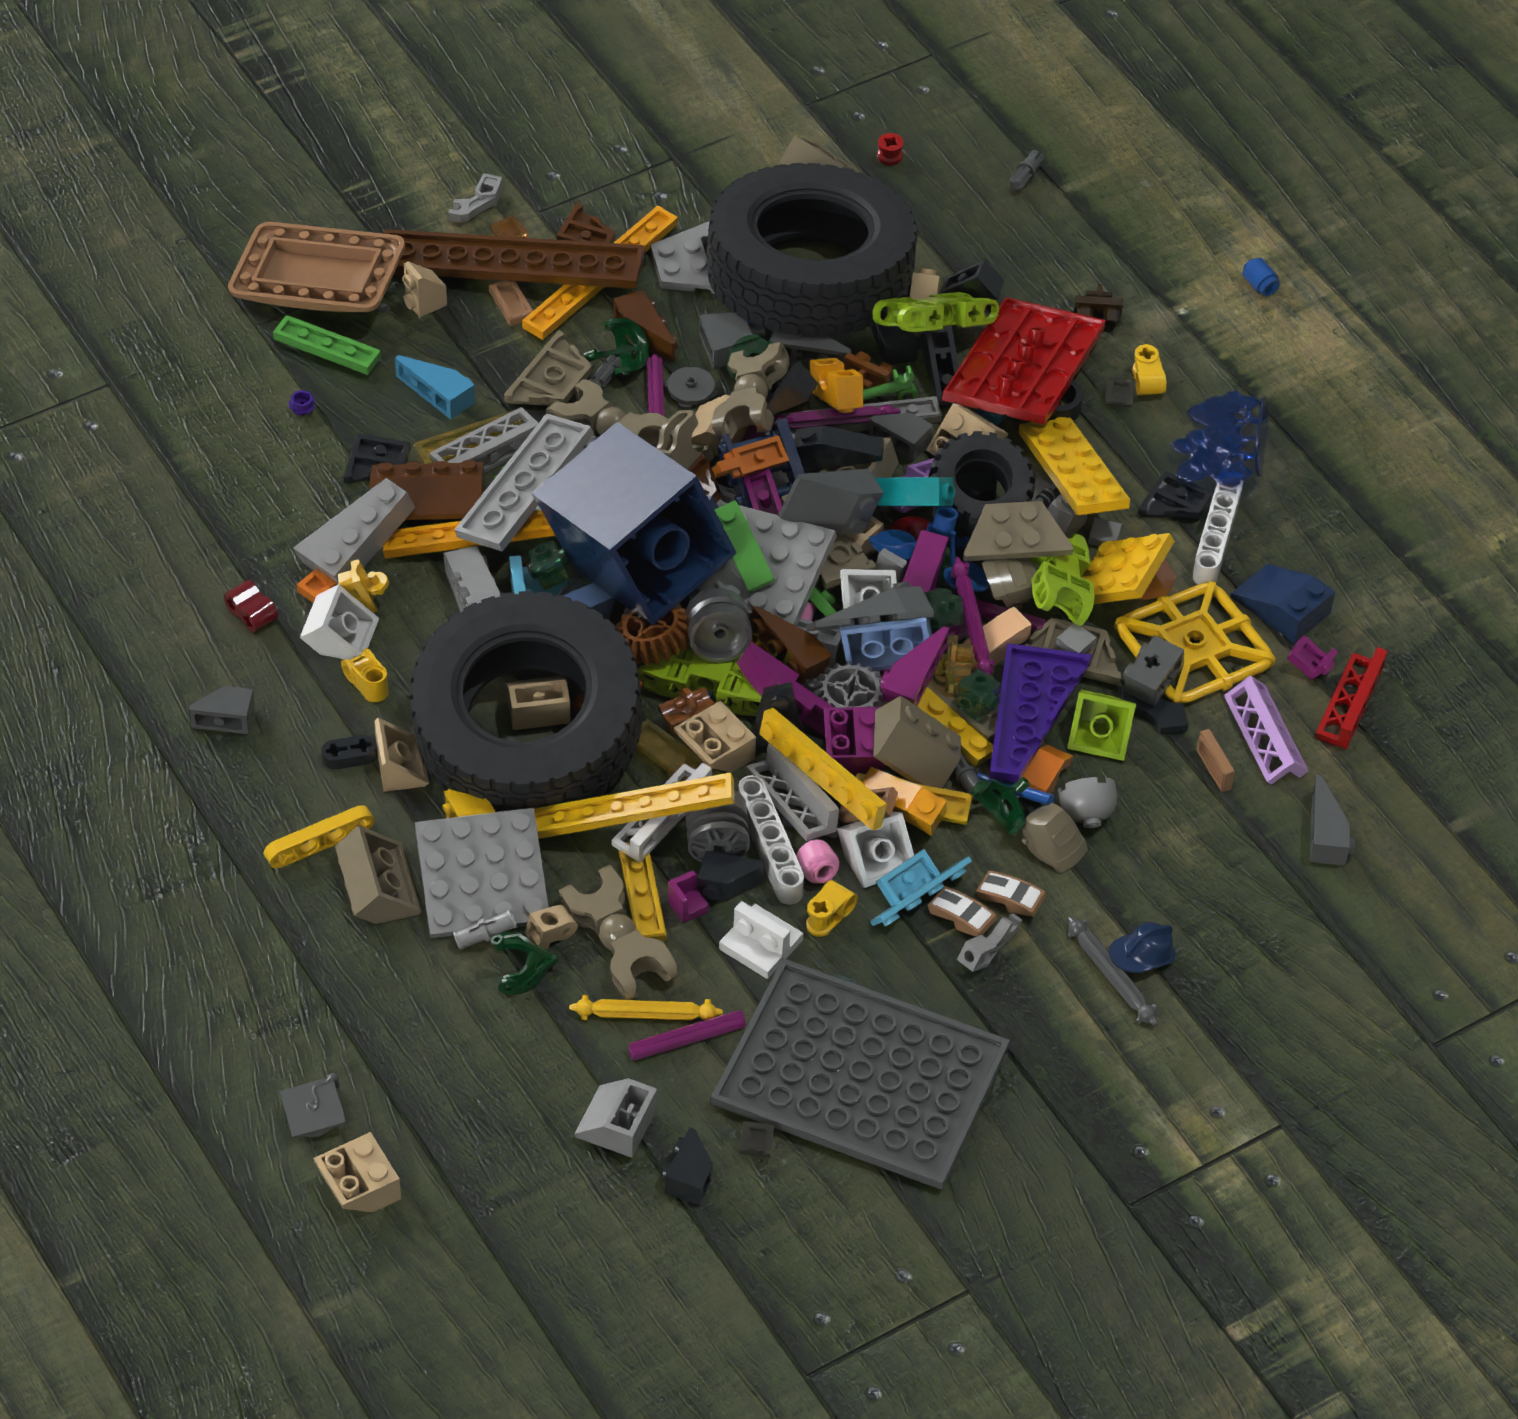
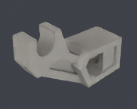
(486, 196)
(980, 951)

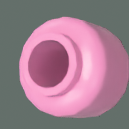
(818, 861)

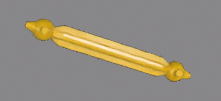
(645, 1009)

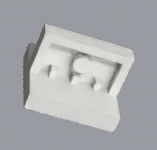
(759, 939)

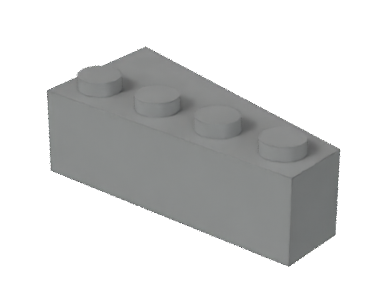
(356, 530)
(469, 576)

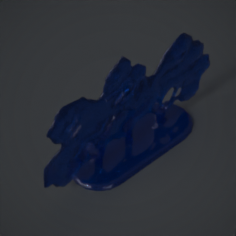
(1221, 440)

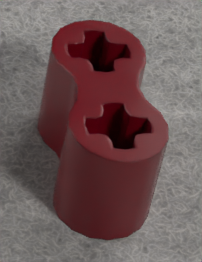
(250, 606)

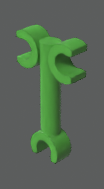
(901, 385)

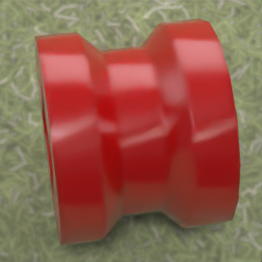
(890, 149)

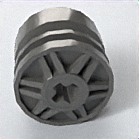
(719, 829)

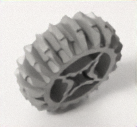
(850, 686)

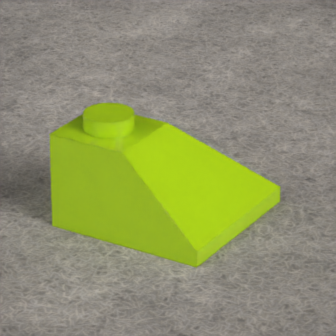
(1101, 725)

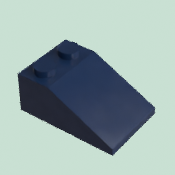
(1286, 600)

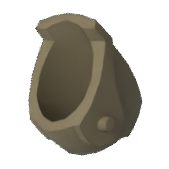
(1010, 580)
(1054, 837)

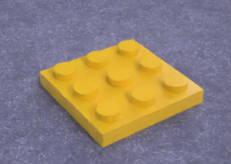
(1126, 566)

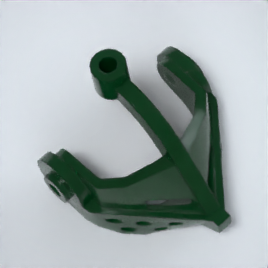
(620, 328)
(1010, 819)
(528, 977)

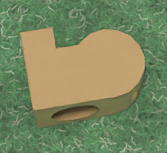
(550, 925)

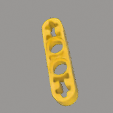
(292, 847)

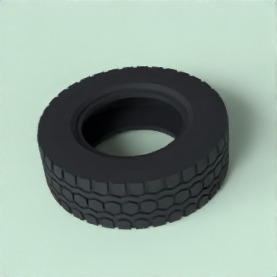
(806, 293)
(518, 635)

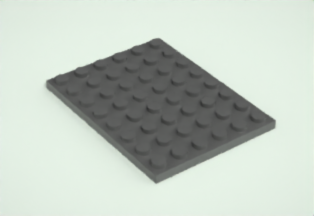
(861, 1073)

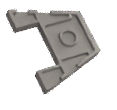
(682, 260)

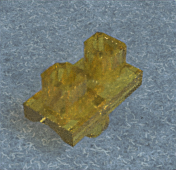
(956, 654)

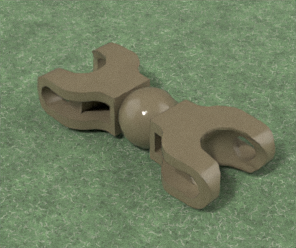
(753, 381)
(597, 413)
(676, 439)
(618, 933)

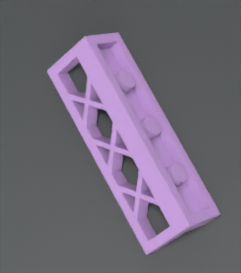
(1274, 727)

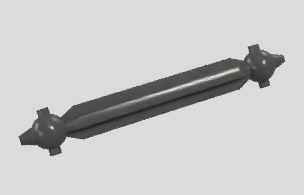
(1115, 975)

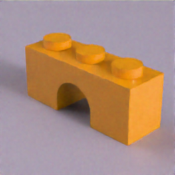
(837, 386)

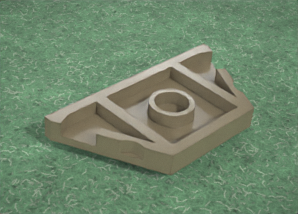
(550, 375)
(1016, 532)
(1103, 657)

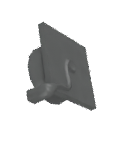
(313, 1107)

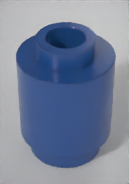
(1261, 276)

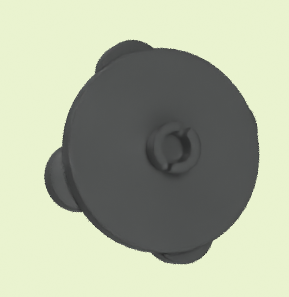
(691, 387)

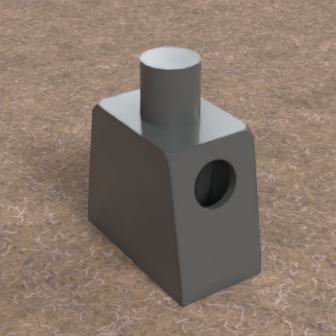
(721, 332)

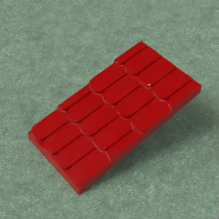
(1024, 361)

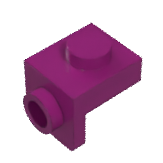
(1311, 658)

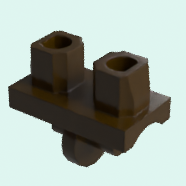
(1099, 303)

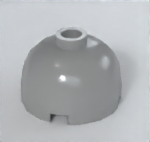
(1088, 800)

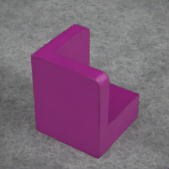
(685, 897)

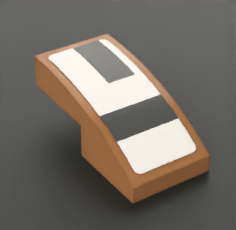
(1015, 893)
(965, 911)

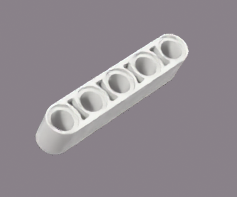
(1216, 533)
(772, 841)

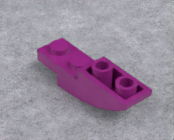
(765, 671)

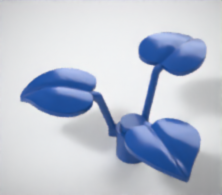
(944, 523)

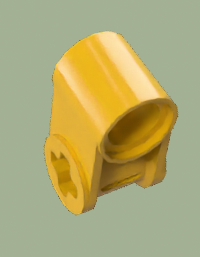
(1148, 371)
(367, 675)
(829, 908)

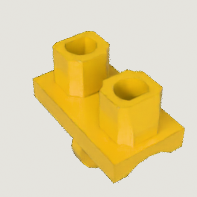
(363, 585)

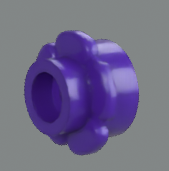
(302, 402)

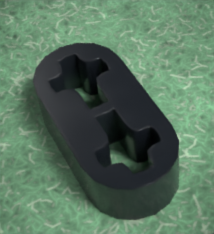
(349, 752)

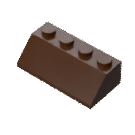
(436, 488)

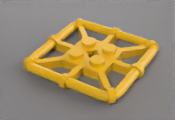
(1199, 626)

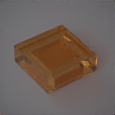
(509, 228)

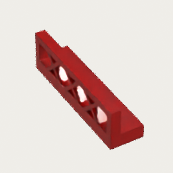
(1356, 702)

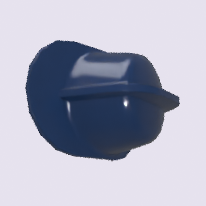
(1144, 949)

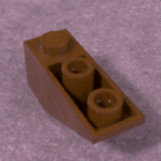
(643, 312)
(790, 644)

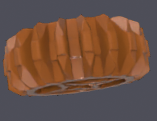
(656, 641)

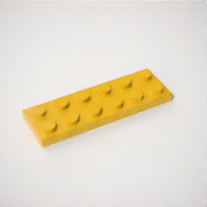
(1074, 466)

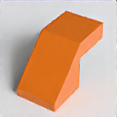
(1046, 768)

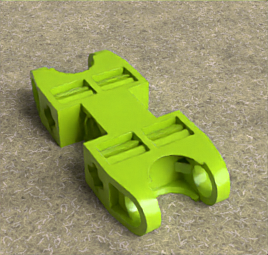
(935, 312)
(1060, 582)
(690, 671)

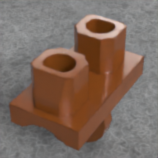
(872, 374)
(684, 707)

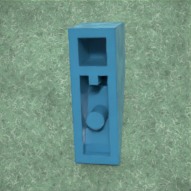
(438, 385)

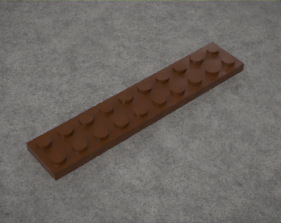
(523, 259)

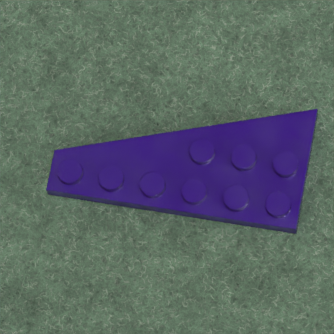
(1031, 699)

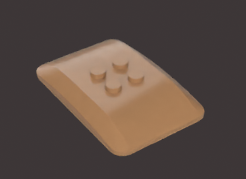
(316, 267)

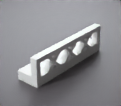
(655, 829)

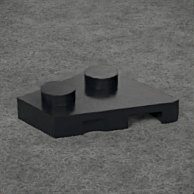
(373, 450)
(1175, 498)
(783, 700)

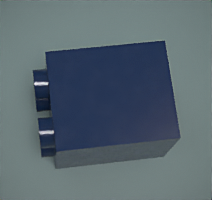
(635, 523)

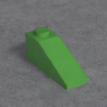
(749, 558)

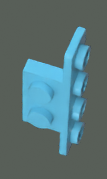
(910, 881)

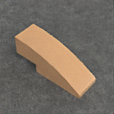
(1005, 628)

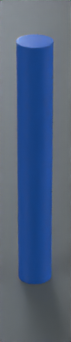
(1029, 793)

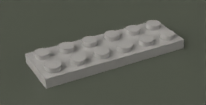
(509, 497)

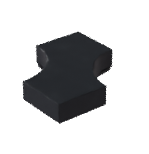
(1165, 715)

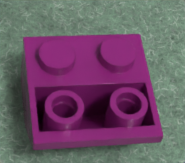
(851, 738)

